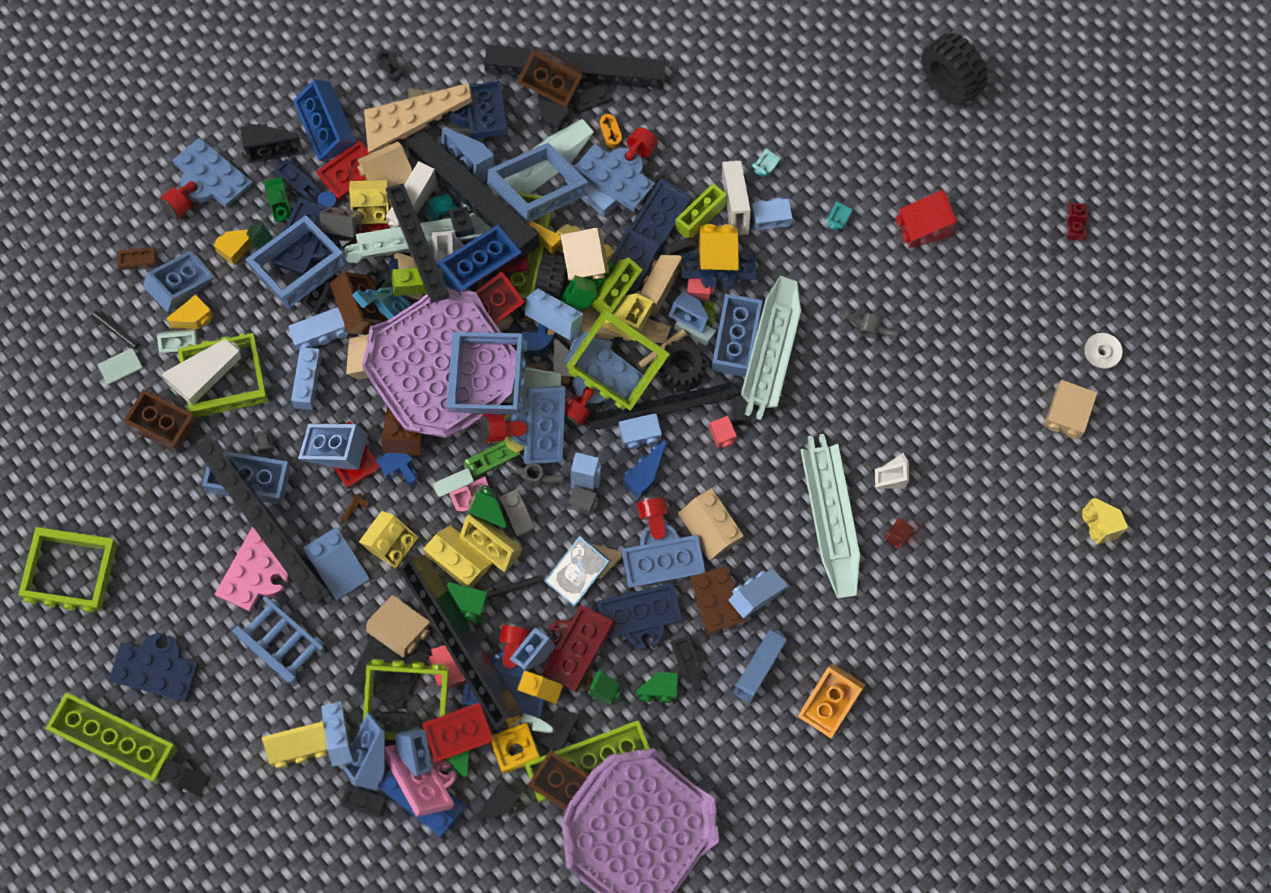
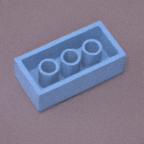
(736, 334)
(265, 475)

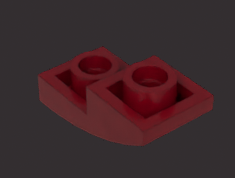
(1076, 221)

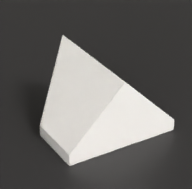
(444, 244)
(893, 474)

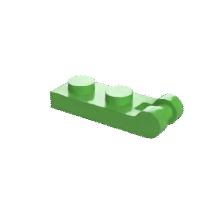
(490, 459)

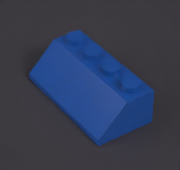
(324, 120)
(477, 259)
(437, 822)

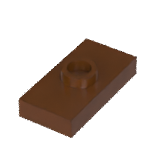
(136, 258)

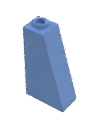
(759, 665)

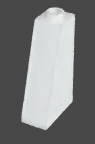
(419, 188)
(737, 198)
(199, 373)

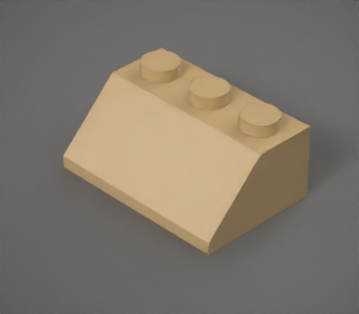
(661, 280)
(712, 524)

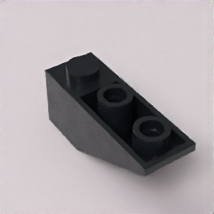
(738, 408)

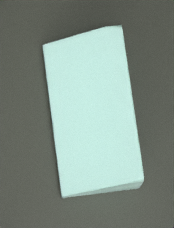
(704, 337)
(173, 340)
(120, 366)
(452, 482)

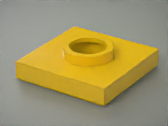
(504, 740)

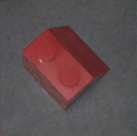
(926, 220)

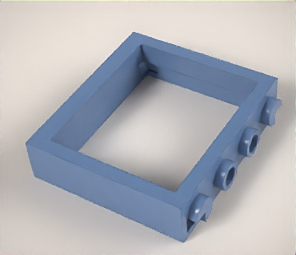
(547, 203)
(310, 279)
(458, 339)

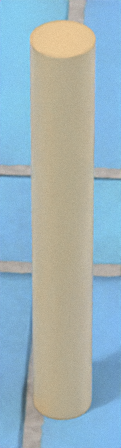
(648, 359)

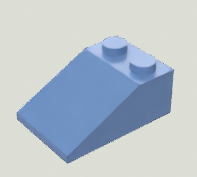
(469, 152)
(177, 280)
(334, 445)
(336, 563)
(367, 755)

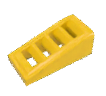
(547, 238)

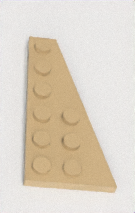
(410, 115)
(652, 330)

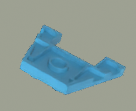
(384, 300)

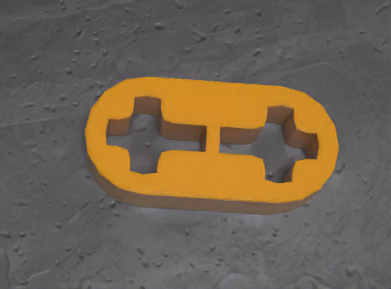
(613, 130)

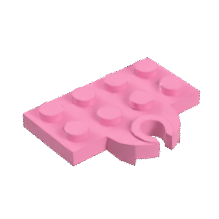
(251, 574)
(424, 792)

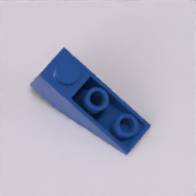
(642, 477)

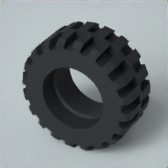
(954, 68)

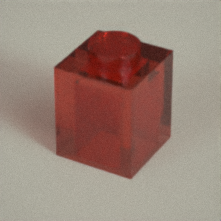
(899, 533)

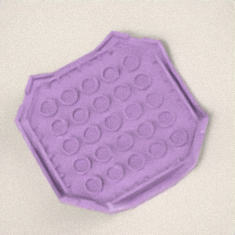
(411, 363)
(637, 826)

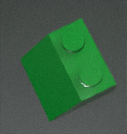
(486, 506)
(470, 602)

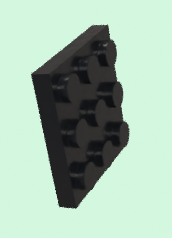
(388, 685)

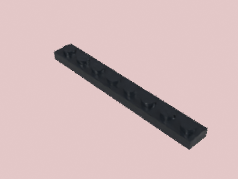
(417, 243)
(663, 405)

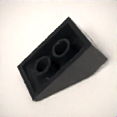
(269, 143)

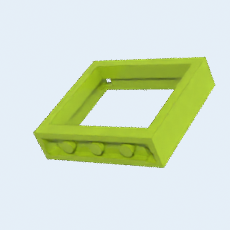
(604, 390)
(234, 401)
(107, 544)
(399, 666)

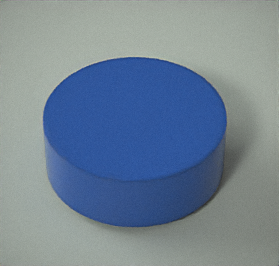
(327, 199)

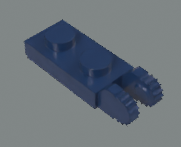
(296, 180)

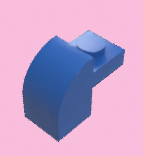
(539, 342)
(396, 463)

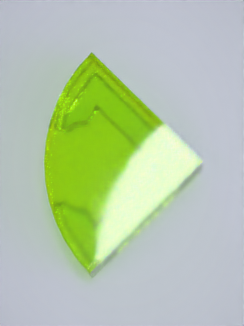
(710, 311)

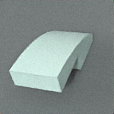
(538, 724)

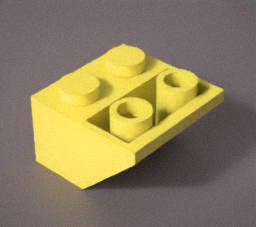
(370, 199)
(632, 310)
(1104, 521)
(388, 539)

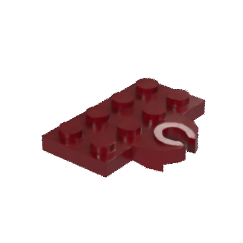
(576, 647)

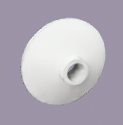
(1107, 344)

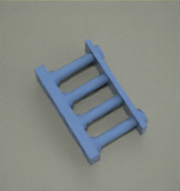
(260, 647)

